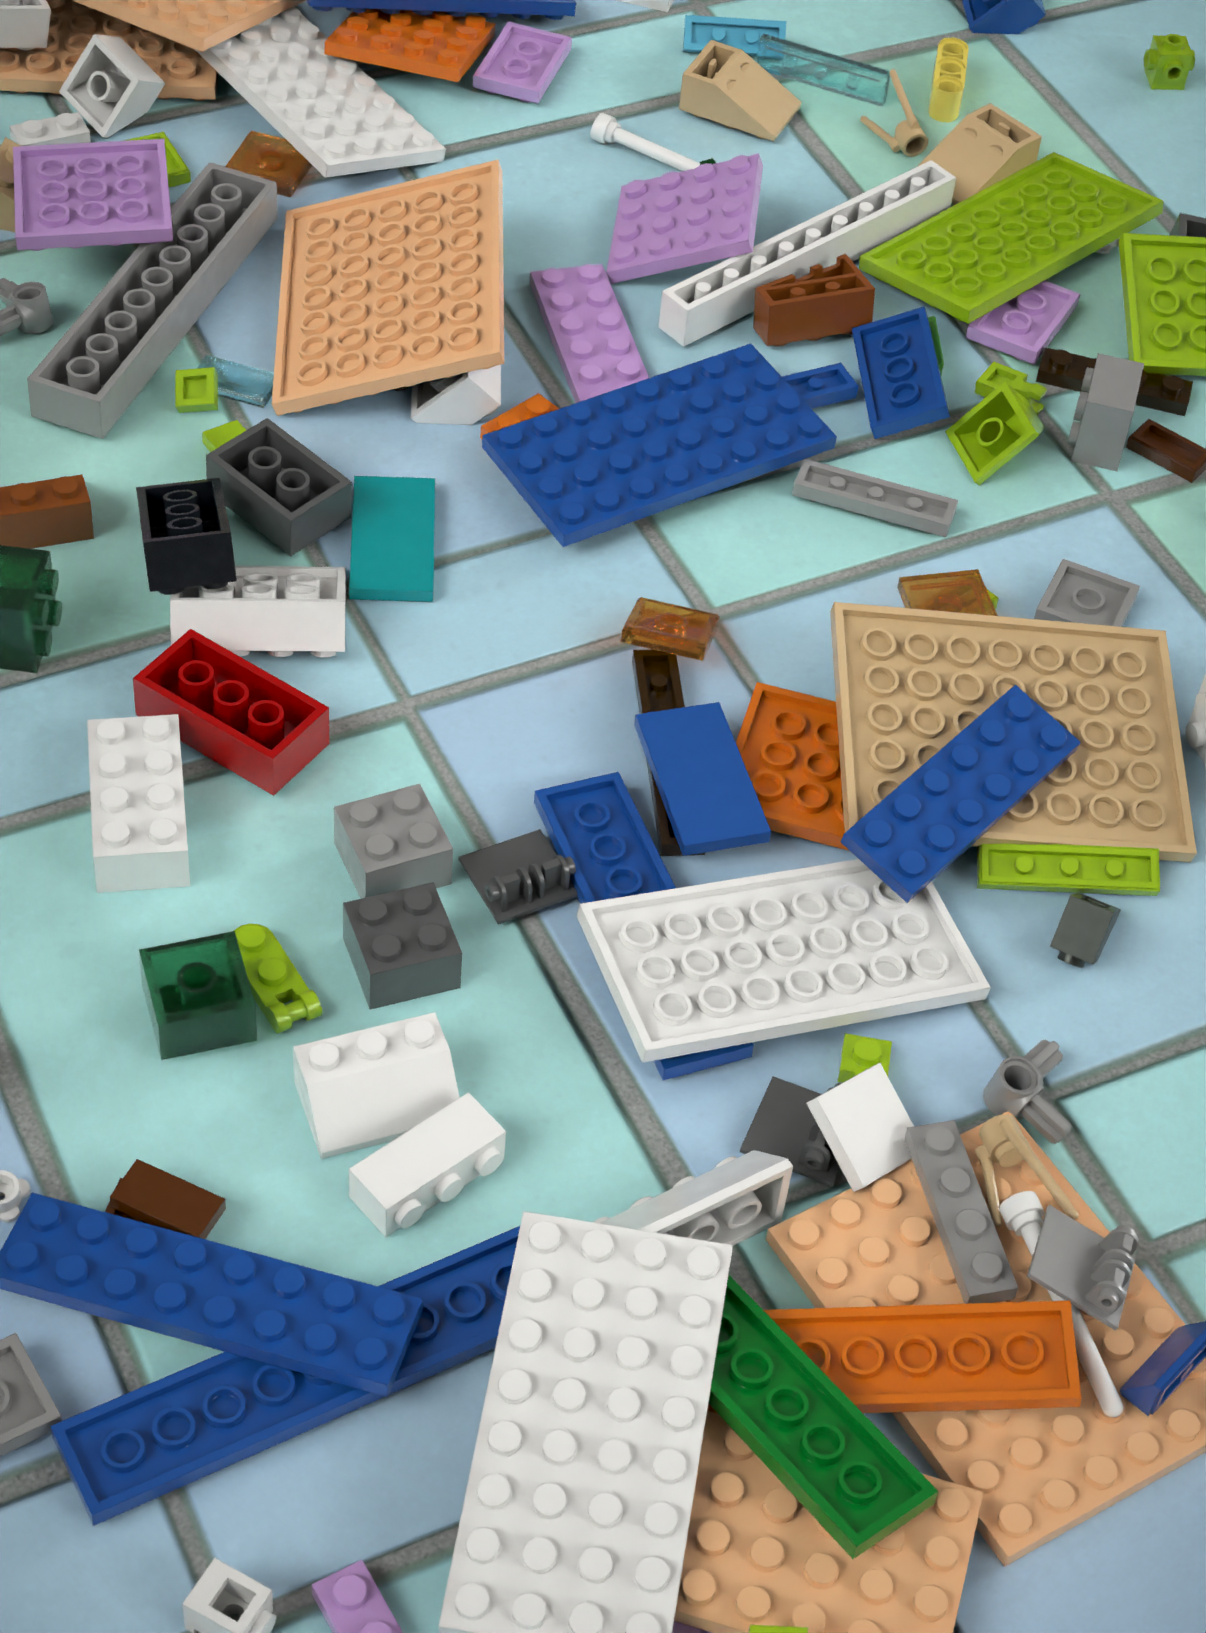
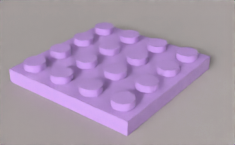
(91, 194)
(686, 218)

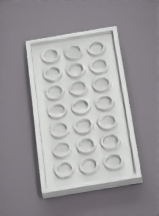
(320, 100)
(775, 957)
(589, 1433)

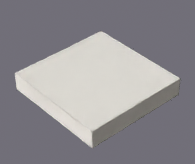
(864, 1126)

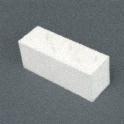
(427, 1165)

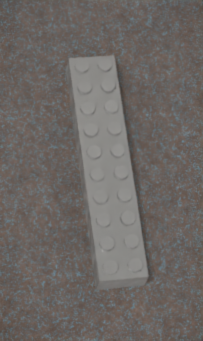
(152, 302)

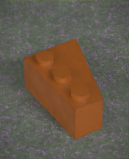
(814, 305)

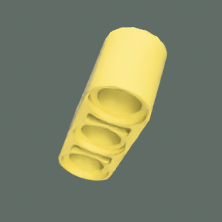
(948, 79)

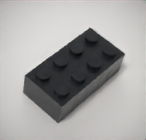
(186, 536)

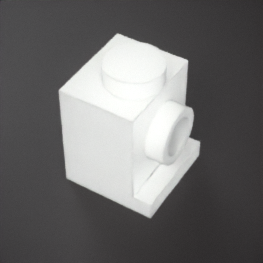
(228, 1592)

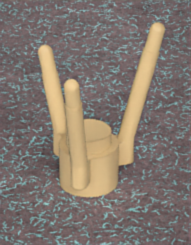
(908, 133)
(1008, 1147)

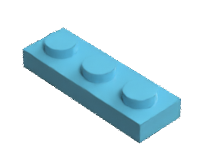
(730, 31)

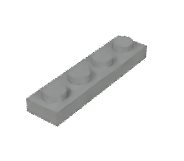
(875, 497)
(960, 1213)

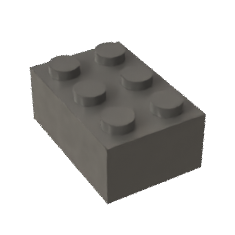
(280, 486)

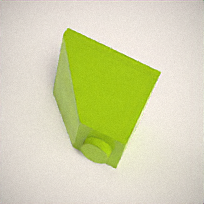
(994, 431)

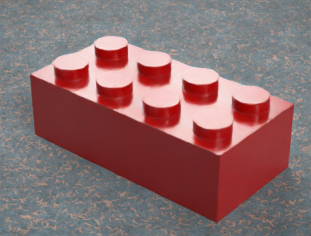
(233, 711)

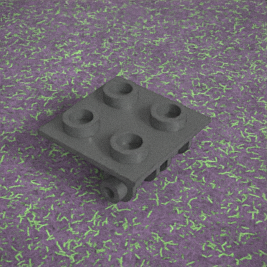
(520, 876)
(789, 1130)

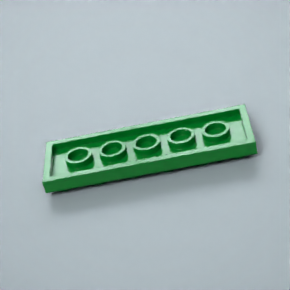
(810, 1431)

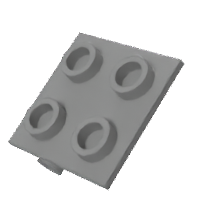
(1084, 1265)

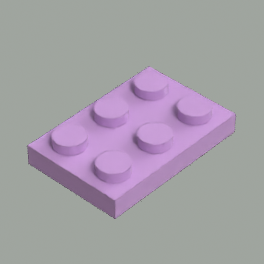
(522, 62)
(1025, 322)

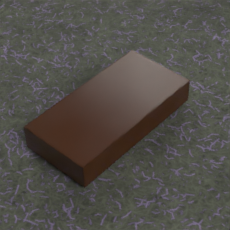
(1168, 450)
(167, 1201)

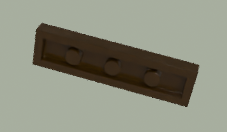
(1155, 389)

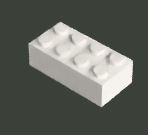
(137, 803)

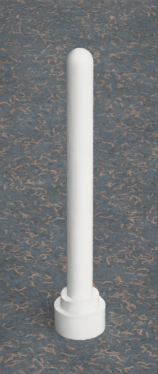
(606, 130)
(1024, 1216)

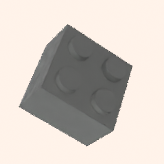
(402, 945)

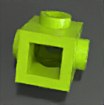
(1168, 62)

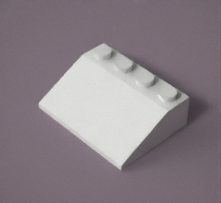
(268, 611)

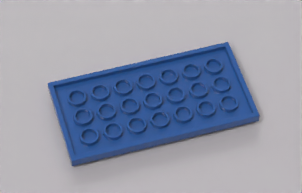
(657, 443)

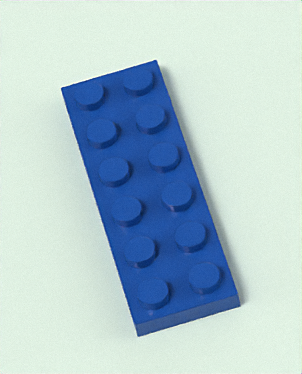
(960, 793)

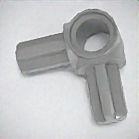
(25, 307)
(1018, 1089)

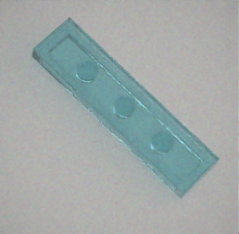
(823, 70)

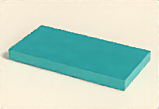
(392, 539)

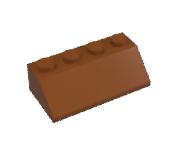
(45, 513)

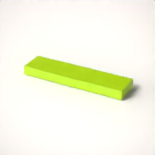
(1069, 868)

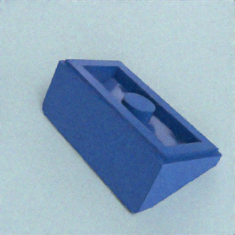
(1166, 1368)

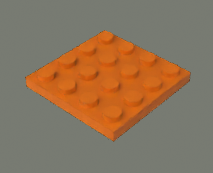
(412, 42)
(794, 763)

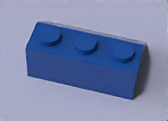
(1002, 15)

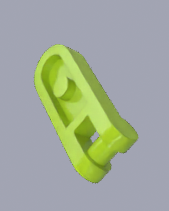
(275, 979)

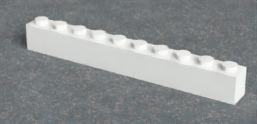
(852, 228)

